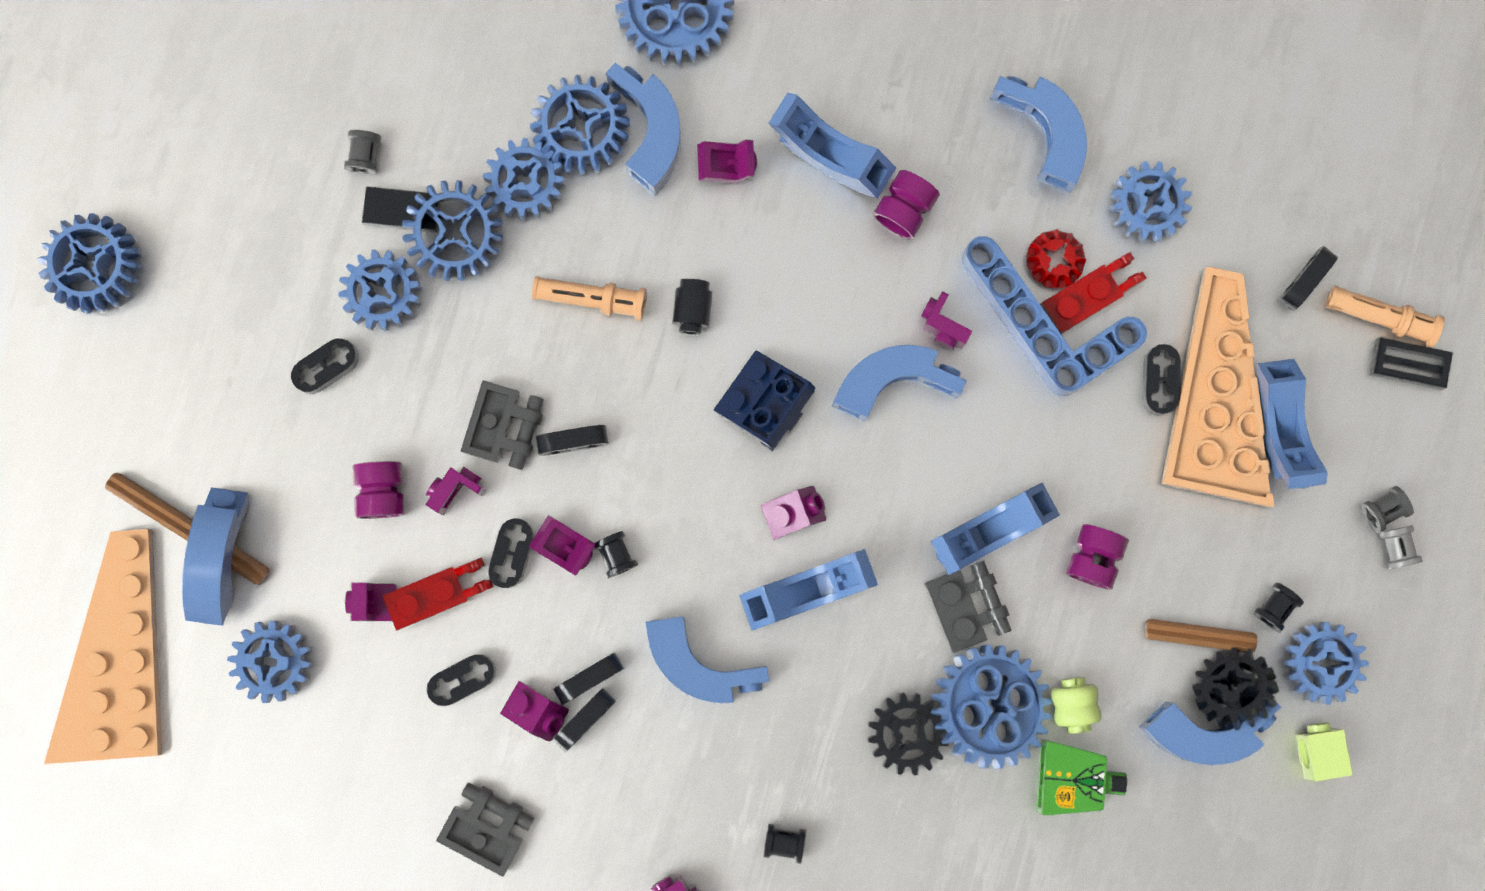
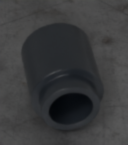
(692, 306)

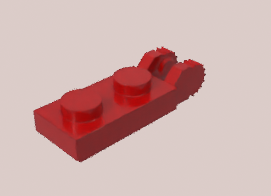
(1089, 295)
(432, 595)

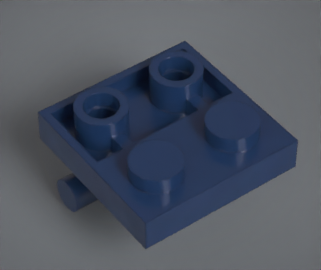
(765, 400)

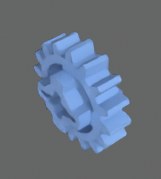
(513, 189)
(1138, 195)
(372, 302)
(270, 676)
(1325, 677)

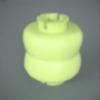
(1076, 705)

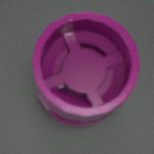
(903, 209)
(378, 490)
(1102, 544)

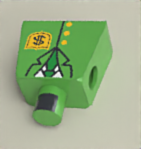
(1074, 780)

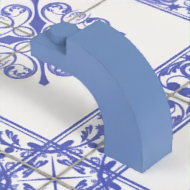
(1059, 121)
(660, 150)
(830, 151)
(889, 366)
(1285, 426)
(995, 528)
(209, 554)
(808, 589)
(674, 658)
(1183, 739)

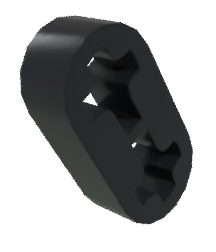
(1308, 278)
(319, 359)
(1170, 380)
(572, 440)
(502, 550)
(588, 678)
(465, 688)
(584, 720)

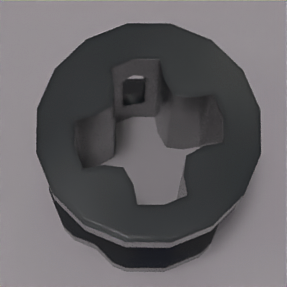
(615, 554)
(1278, 607)
(784, 843)

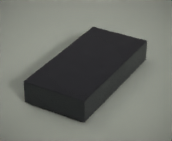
(388, 208)

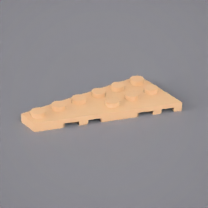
(1219, 417)
(114, 678)

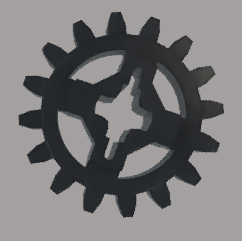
(1250, 695)
(897, 748)

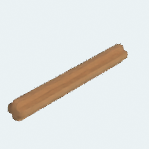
(178, 522)

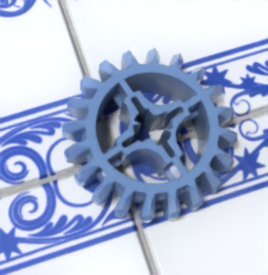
(592, 118)
(475, 207)
(63, 276)

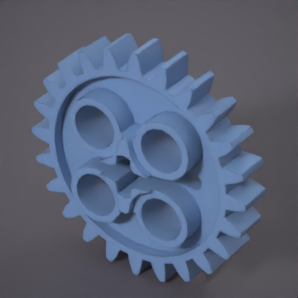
(677, 37)
(1020, 722)

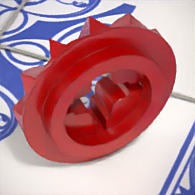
(1061, 275)

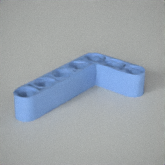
(1042, 326)

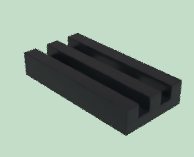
(1380, 358)

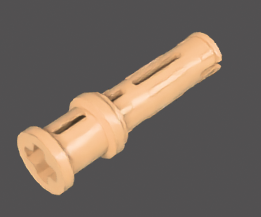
(546, 290)
(1401, 319)

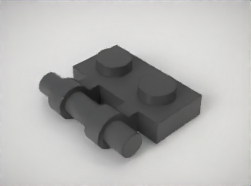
(491, 422)
(957, 611)
(480, 840)

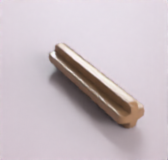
(1200, 635)

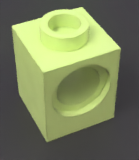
(1323, 752)

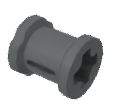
(362, 151)
(1387, 509)

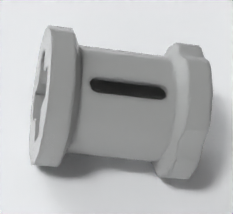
(1392, 540)

